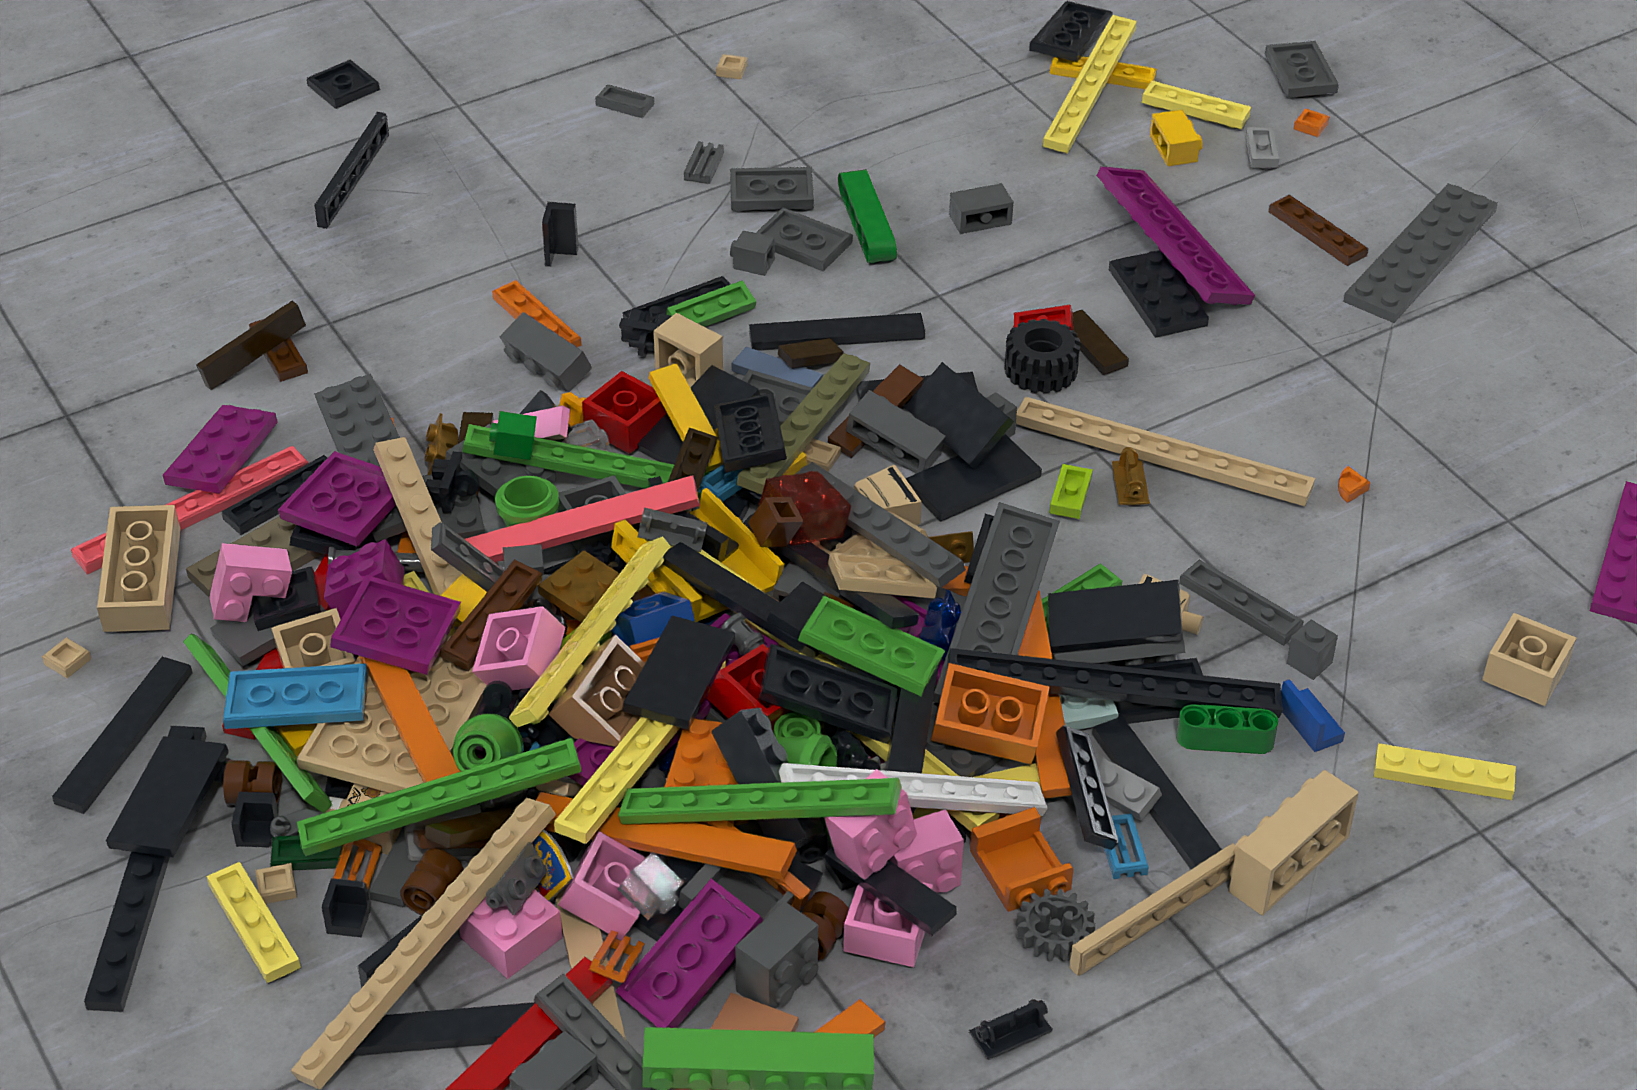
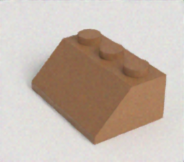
(596, 695)

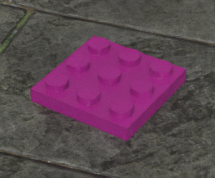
(341, 499)
(395, 624)

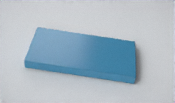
(295, 696)

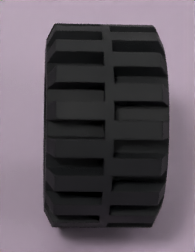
(1042, 356)

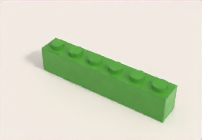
(756, 1060)

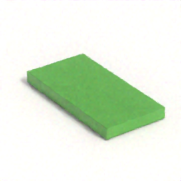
(871, 645)

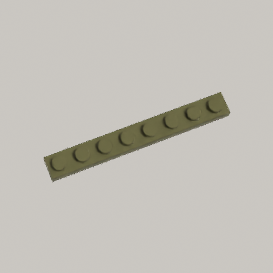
(809, 418)

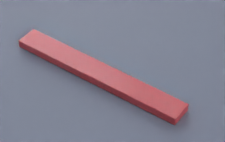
(203, 504)
(590, 518)

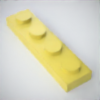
(1196, 104)
(1445, 771)
(253, 922)

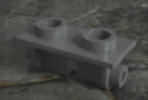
(673, 528)
(517, 881)

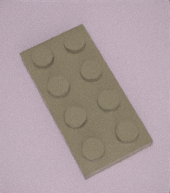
(272, 535)

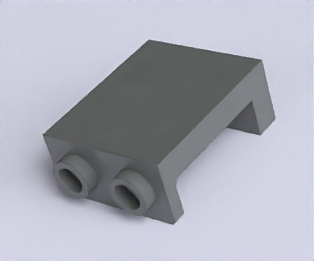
(745, 886)

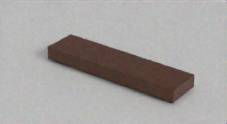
(1318, 230)
(896, 388)
(505, 595)

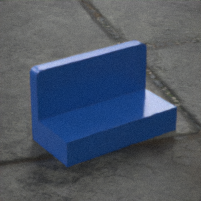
(1310, 717)

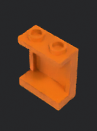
(1018, 859)

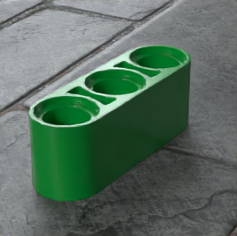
(1227, 729)

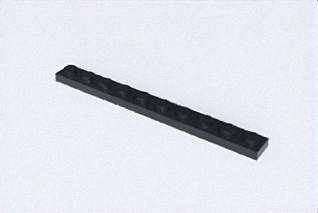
(1125, 683)
(130, 919)

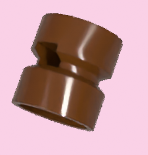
(243, 777)
(429, 880)
(830, 915)

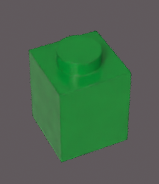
(513, 435)

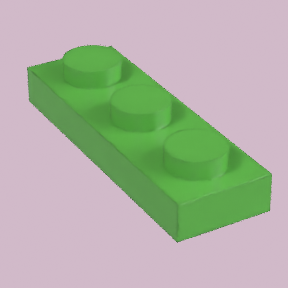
(716, 304)

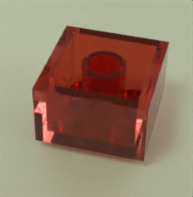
(818, 502)

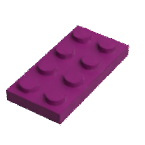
(220, 449)
(689, 957)

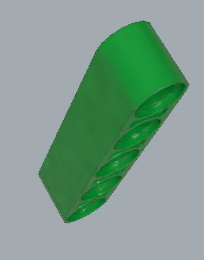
(867, 216)

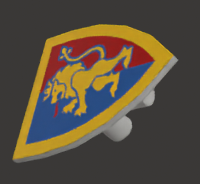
(559, 870)

